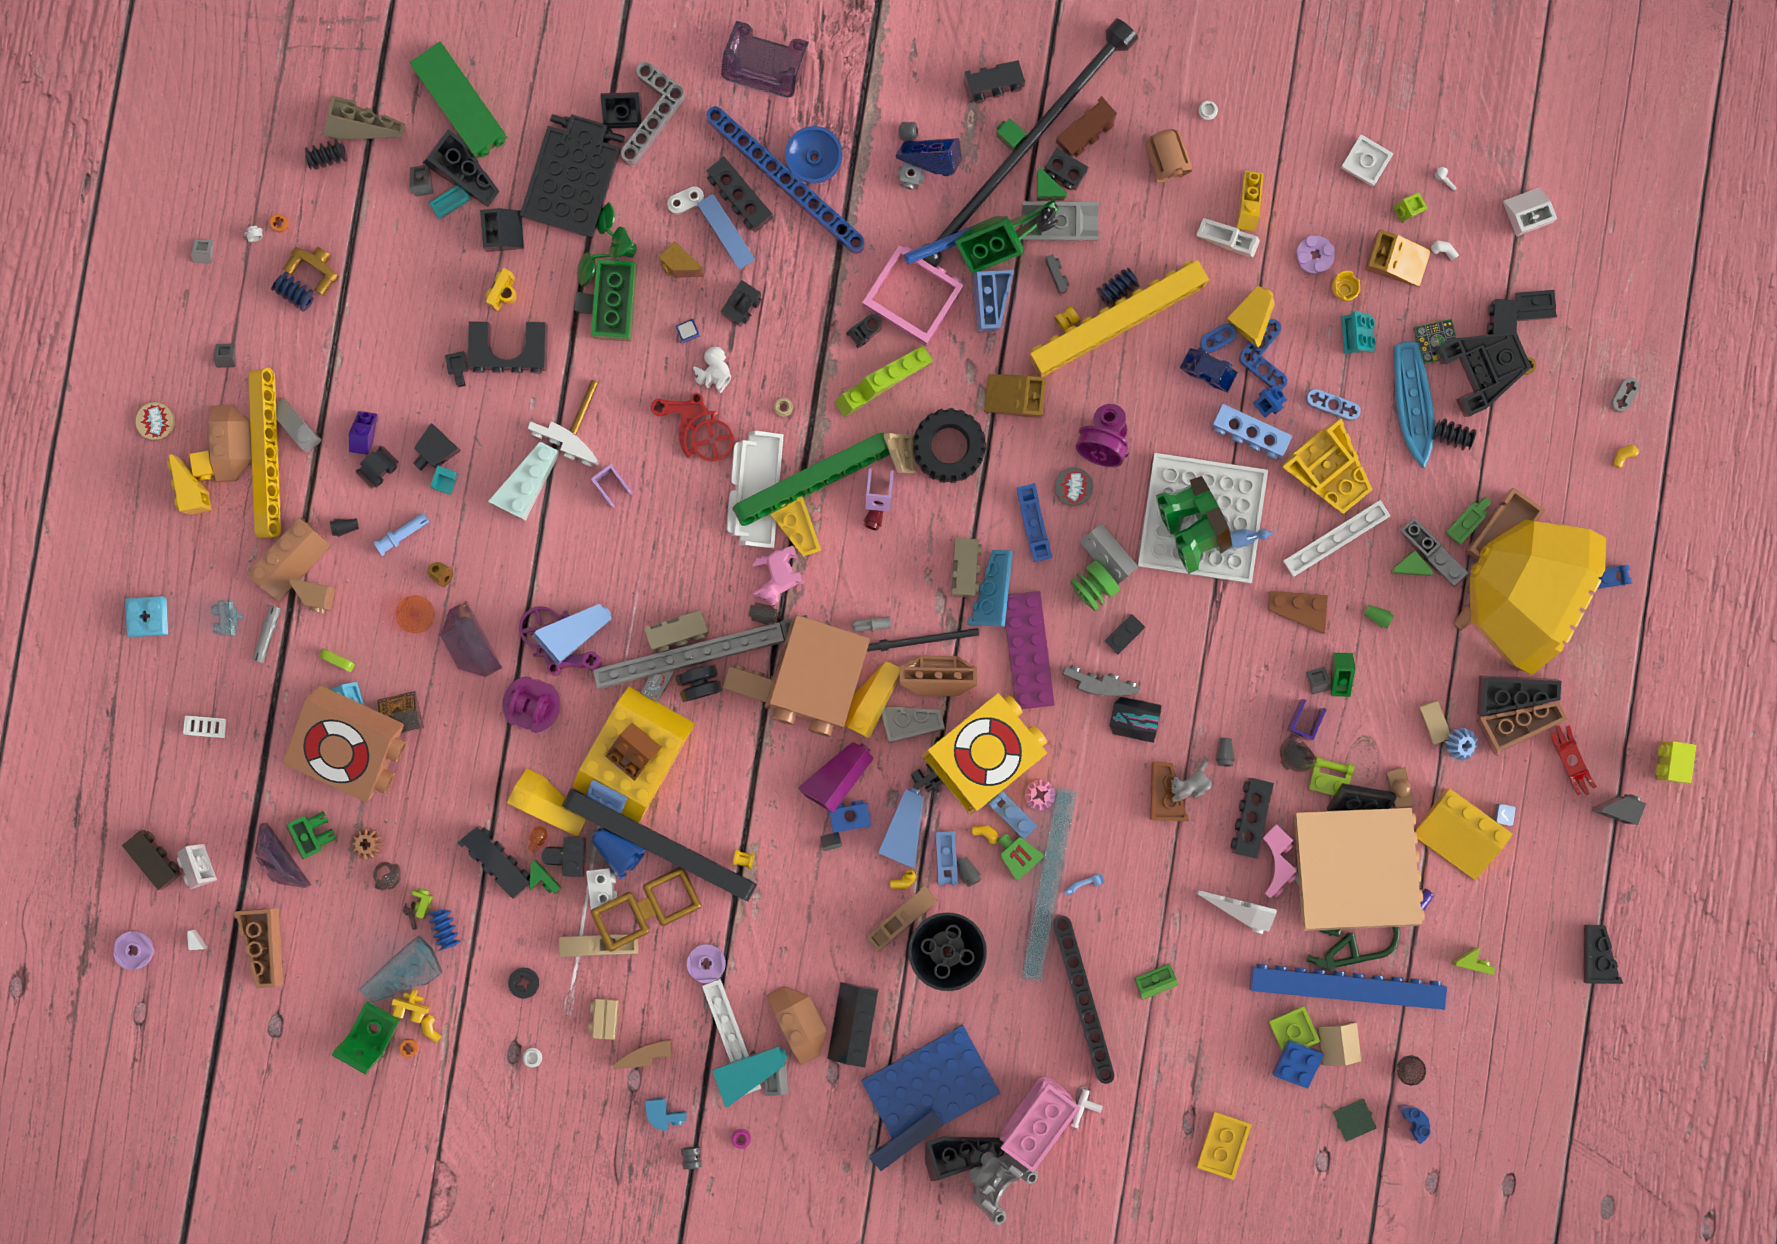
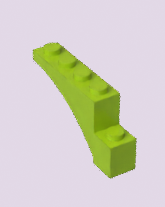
(882, 380)

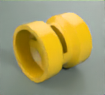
(1067, 318)

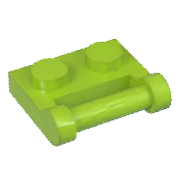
(1328, 783)

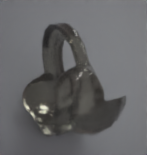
(389, 880)

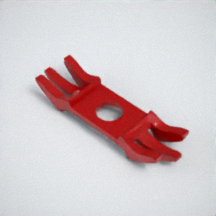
(1570, 748)

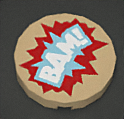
(155, 421)

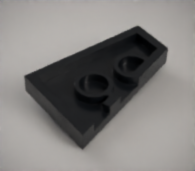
(1356, 797)
(1598, 957)

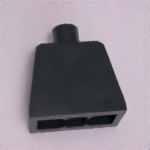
(434, 448)

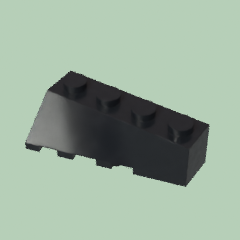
(496, 861)

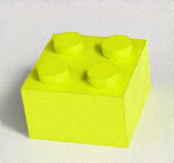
(1675, 762)

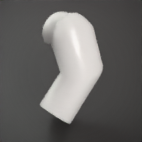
(1444, 247)

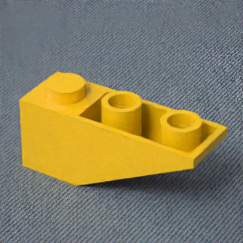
(1250, 201)

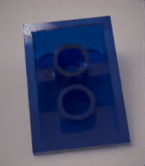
(934, 156)

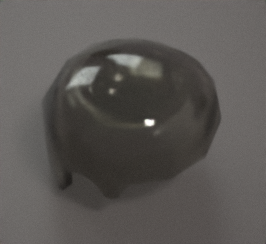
(1411, 1070)

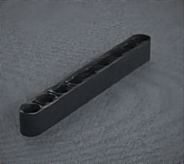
(1089, 1007)

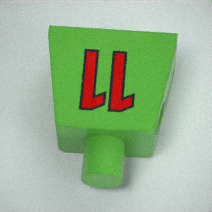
(1019, 855)

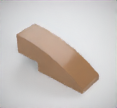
(644, 1055)

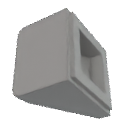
(202, 251)

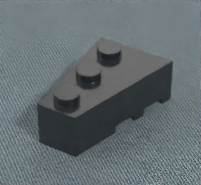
(994, 81)

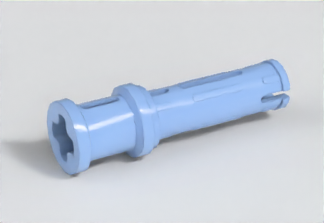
(393, 538)

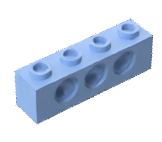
(1280, 439)

